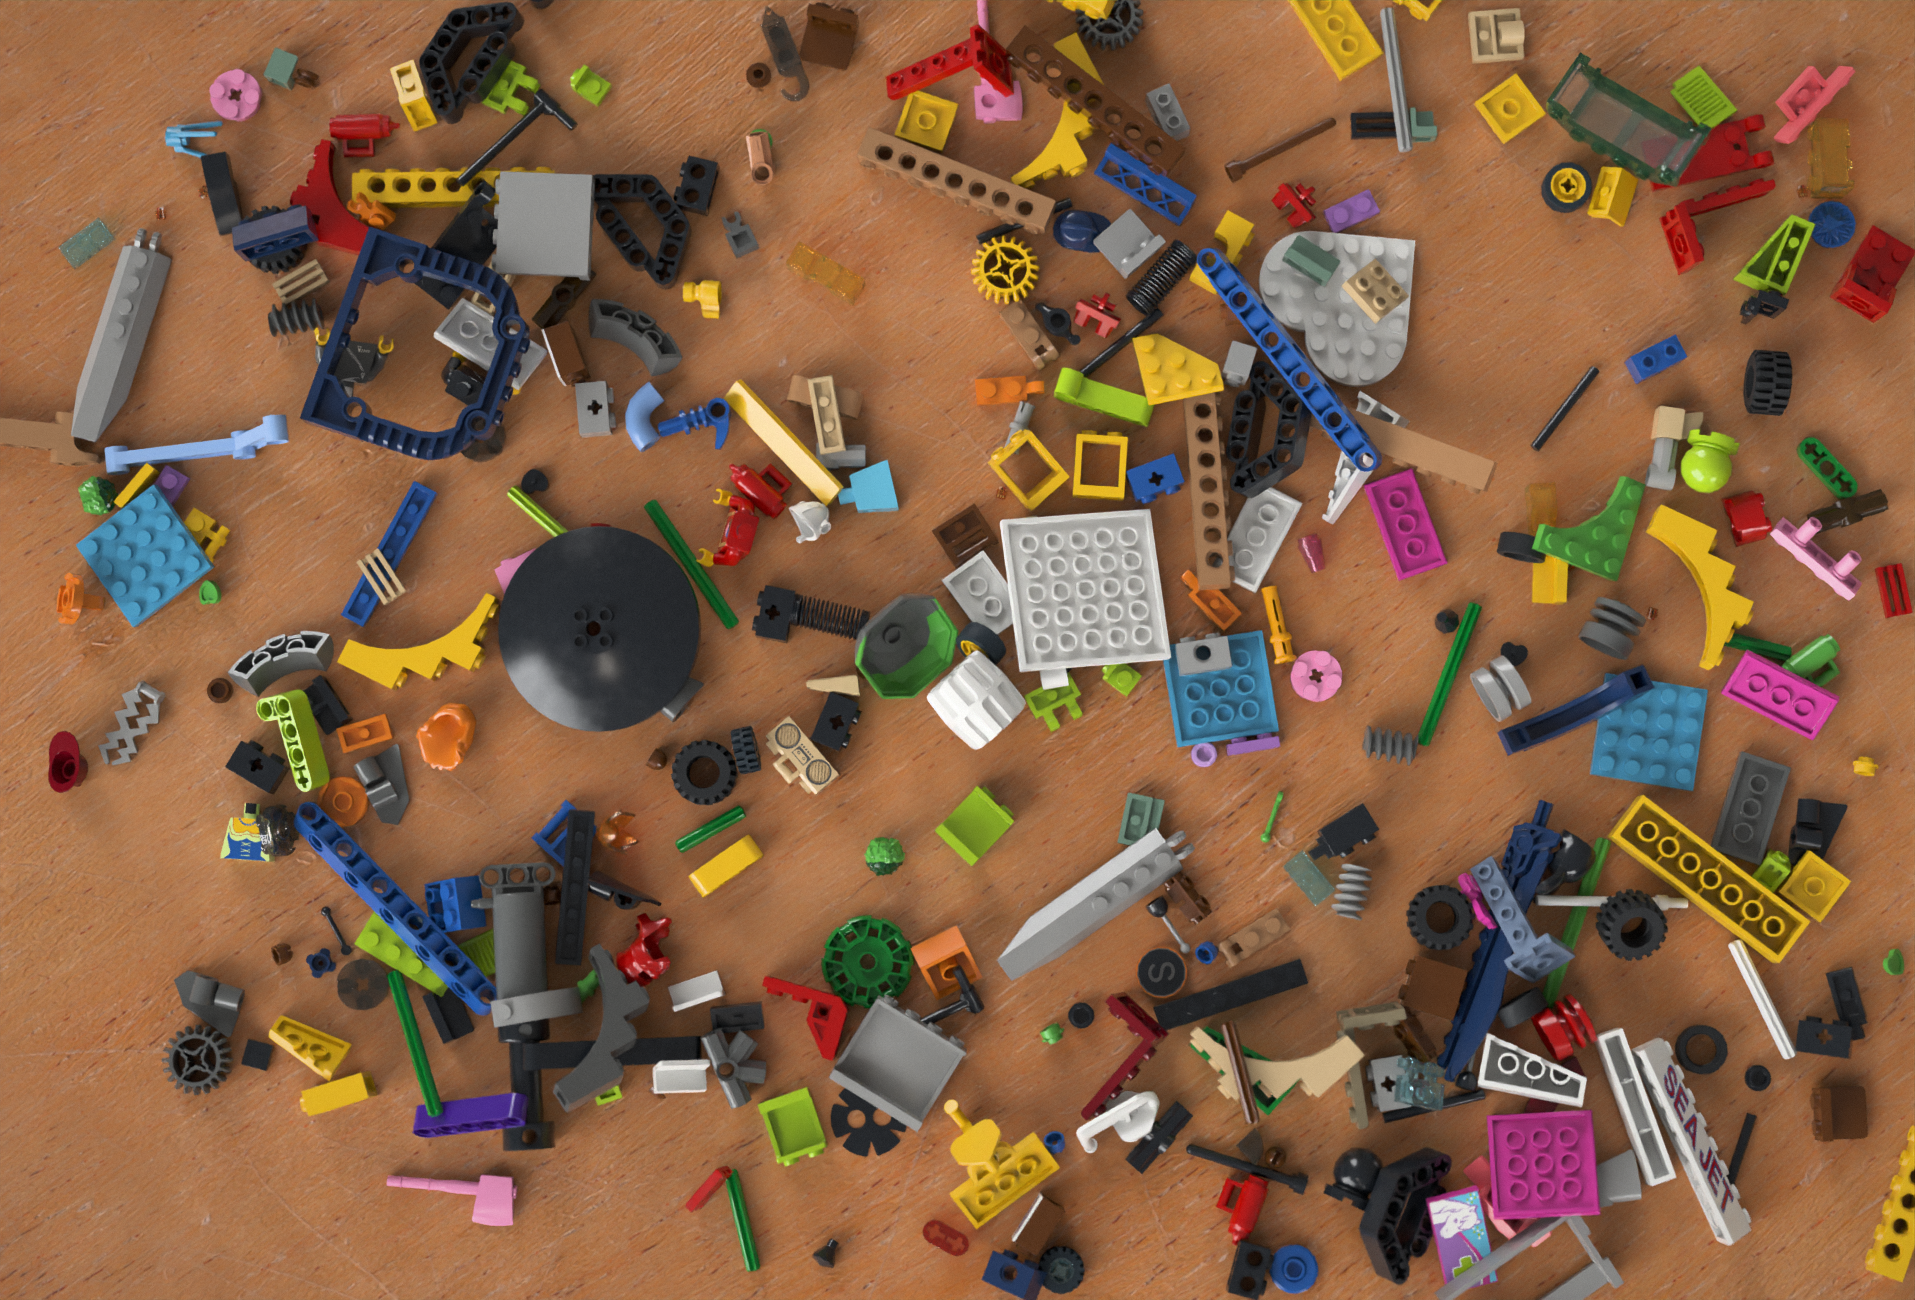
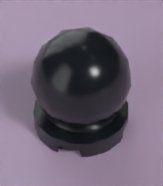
(1355, 1176)

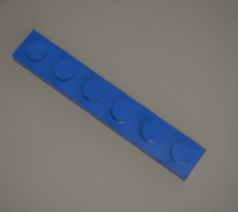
(393, 547)

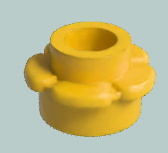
(1865, 766)

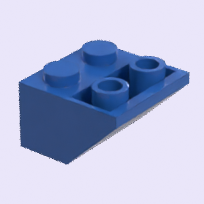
(451, 904)

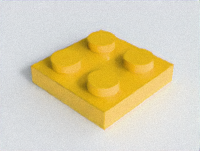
(1510, 108)
(926, 120)
(1813, 886)

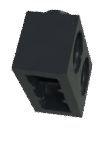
(703, 186)
(1241, 1269)

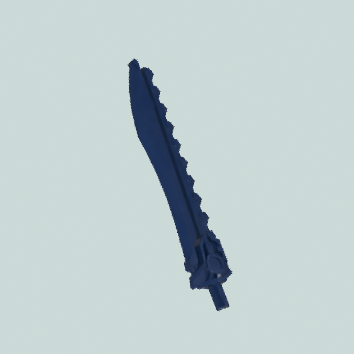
(1523, 866)

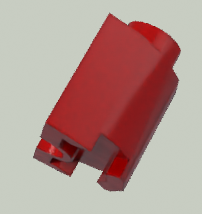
(1747, 517)

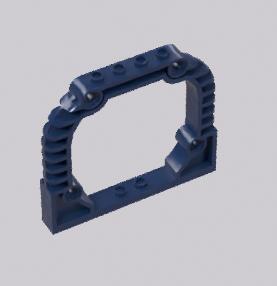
(380, 260)

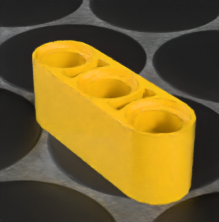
(726, 865)

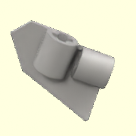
(1618, 1179)

